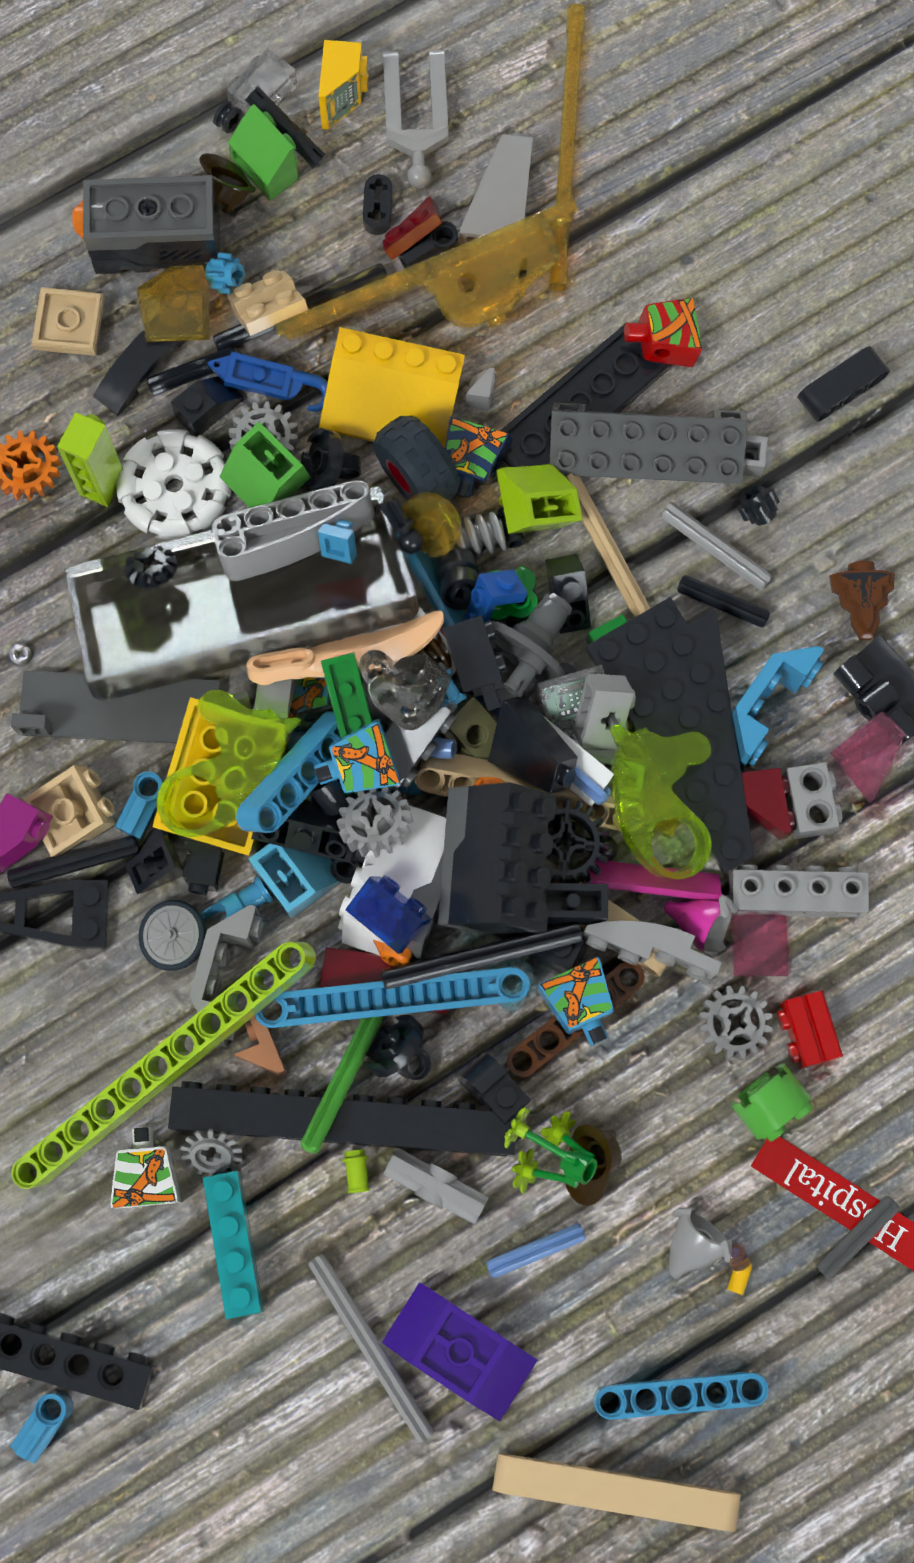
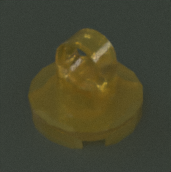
(436, 521)

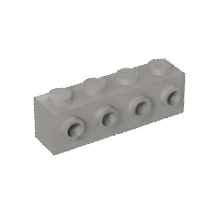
(799, 892)

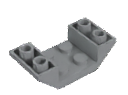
(239, 930)

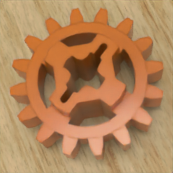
(32, 476)

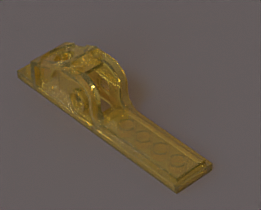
(488, 261)

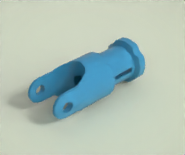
(254, 894)

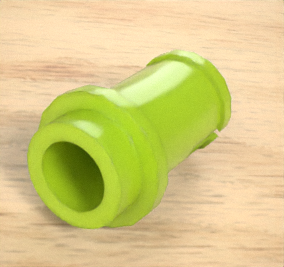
(356, 1171)

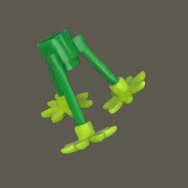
(578, 1165)

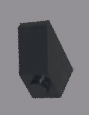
(204, 404)

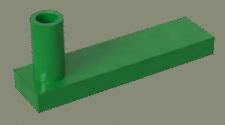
(346, 693)

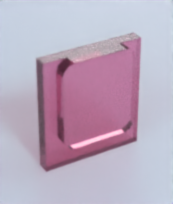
(759, 945)

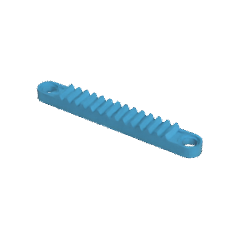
(374, 1000)

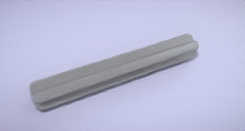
(716, 546)

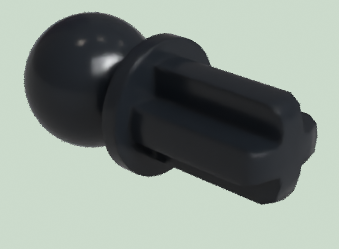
(409, 538)

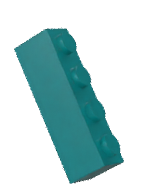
(233, 1244)

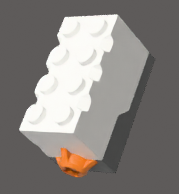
(417, 871)

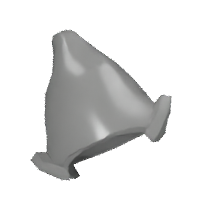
(696, 1243)

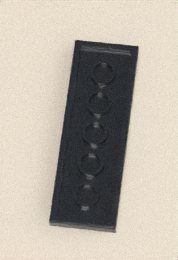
(603, 381)

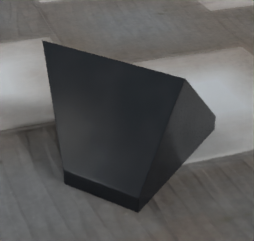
(155, 863)

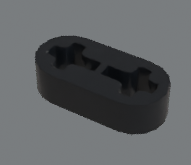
(371, 204)

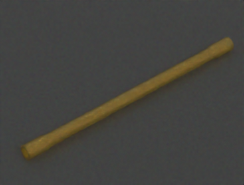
(575, 30)

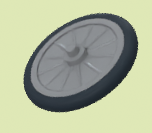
(172, 935)

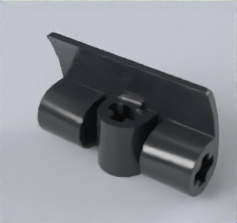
(881, 684)

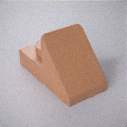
(265, 1054)

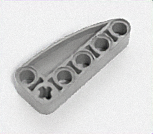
(286, 529)

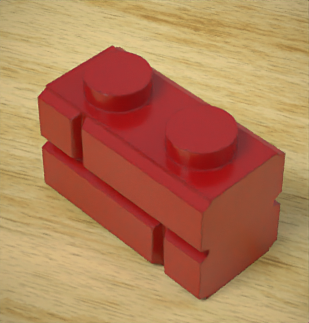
(809, 1030)

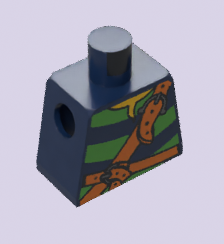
(475, 452)

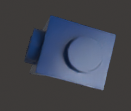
(494, 590)

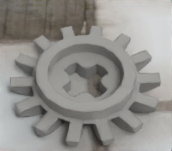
(223, 1159)

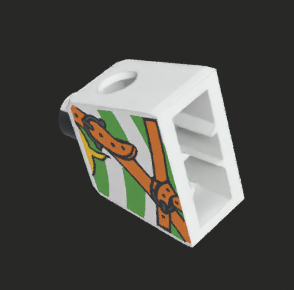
(144, 1174)

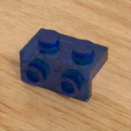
(388, 912)

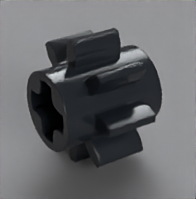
(758, 505)

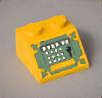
(341, 80)

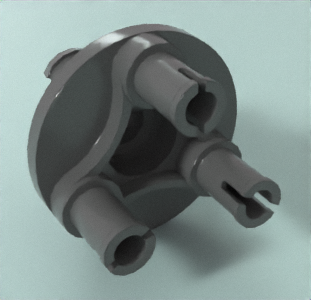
(531, 644)

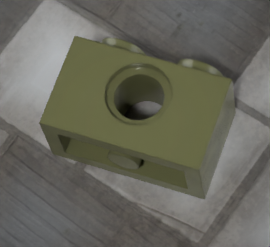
(480, 739)

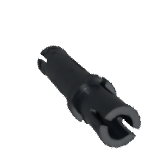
(304, 145)

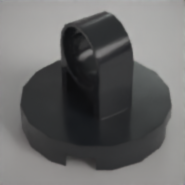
(328, 461)
(395, 1047)

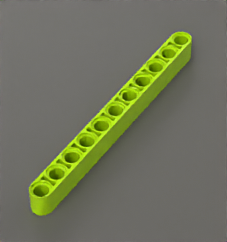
(147, 1071)

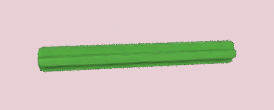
(340, 1084)

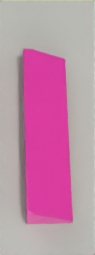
(638, 879)

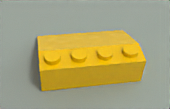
(388, 378)
(194, 798)

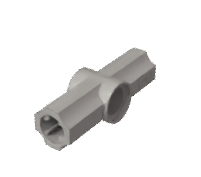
(435, 1185)

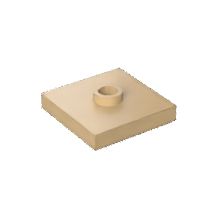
(68, 321)

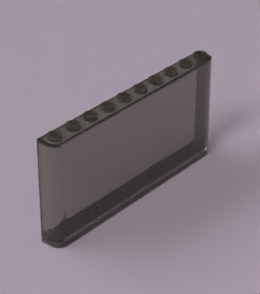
(210, 623)

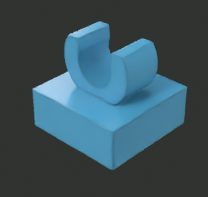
(338, 541)

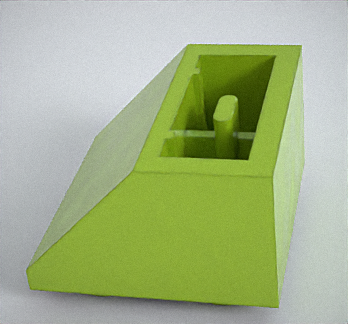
(537, 498)

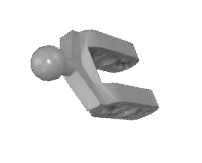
(416, 142)

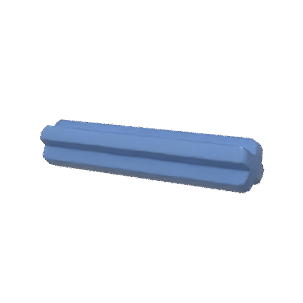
(535, 1250)

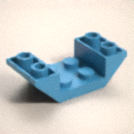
(788, 669)

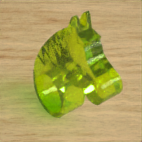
(250, 750)
(643, 794)

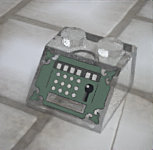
(560, 698)

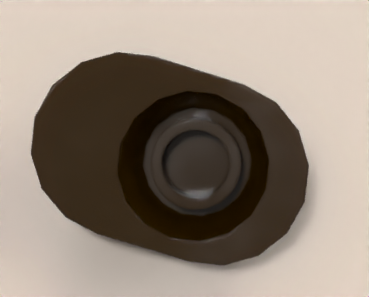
(229, 181)
(608, 1158)

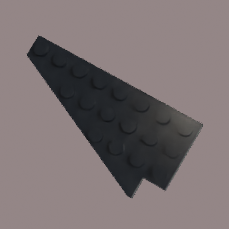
(682, 690)

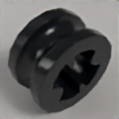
(227, 117)

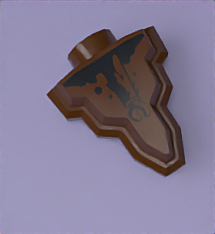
(863, 594)

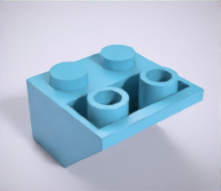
(293, 876)

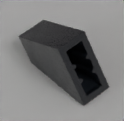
(531, 747)

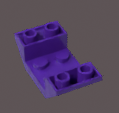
(459, 1352)

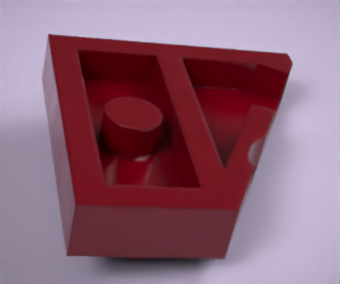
(412, 229)

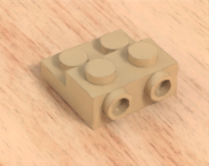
(266, 302)
(76, 809)

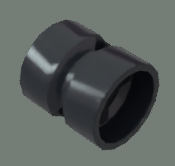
(457, 577)

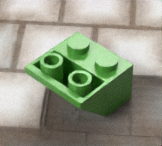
(264, 153)
(262, 469)

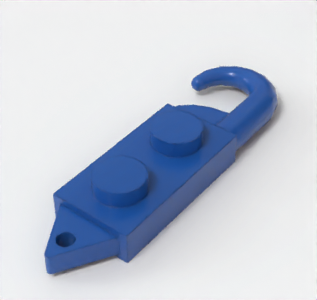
(266, 377)

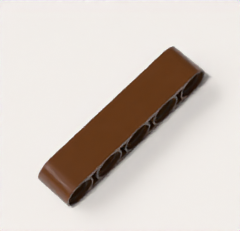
(540, 1056)

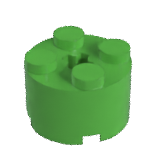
(772, 1103)

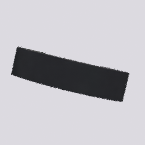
(130, 370)

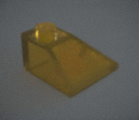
(175, 305)

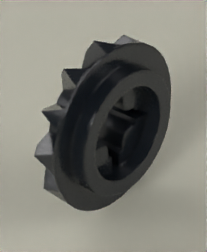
(157, 574)

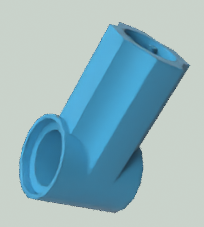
(139, 808)
(41, 1426)

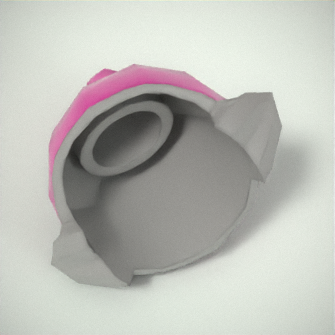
(704, 920)

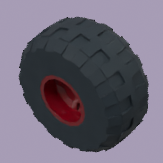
(415, 459)

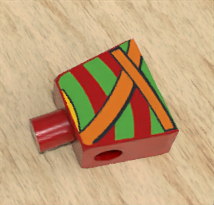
(667, 332)

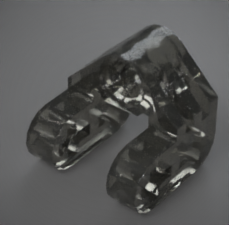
(422, 689)

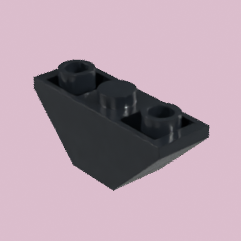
(311, 832)

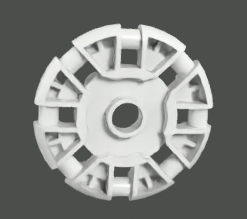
(162, 470)

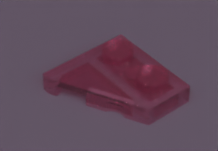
(870, 754)

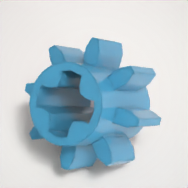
(224, 273)

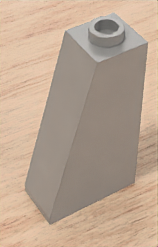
(503, 189)

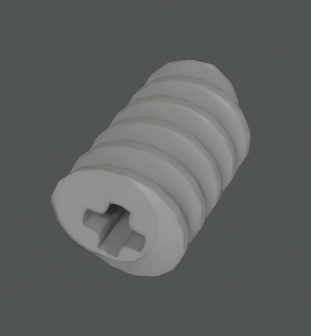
(482, 534)

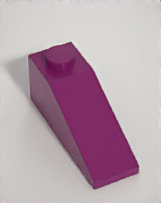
(20, 829)

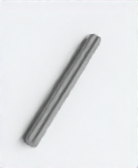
(371, 1348)

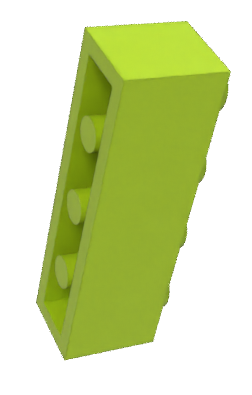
(90, 458)

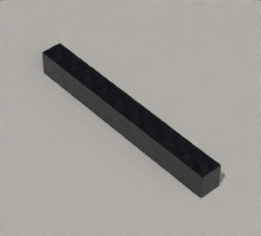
(356, 1123)

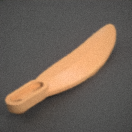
(300, 663)

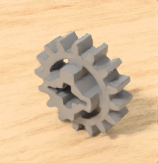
(270, 420)
(378, 817)
(722, 1013)

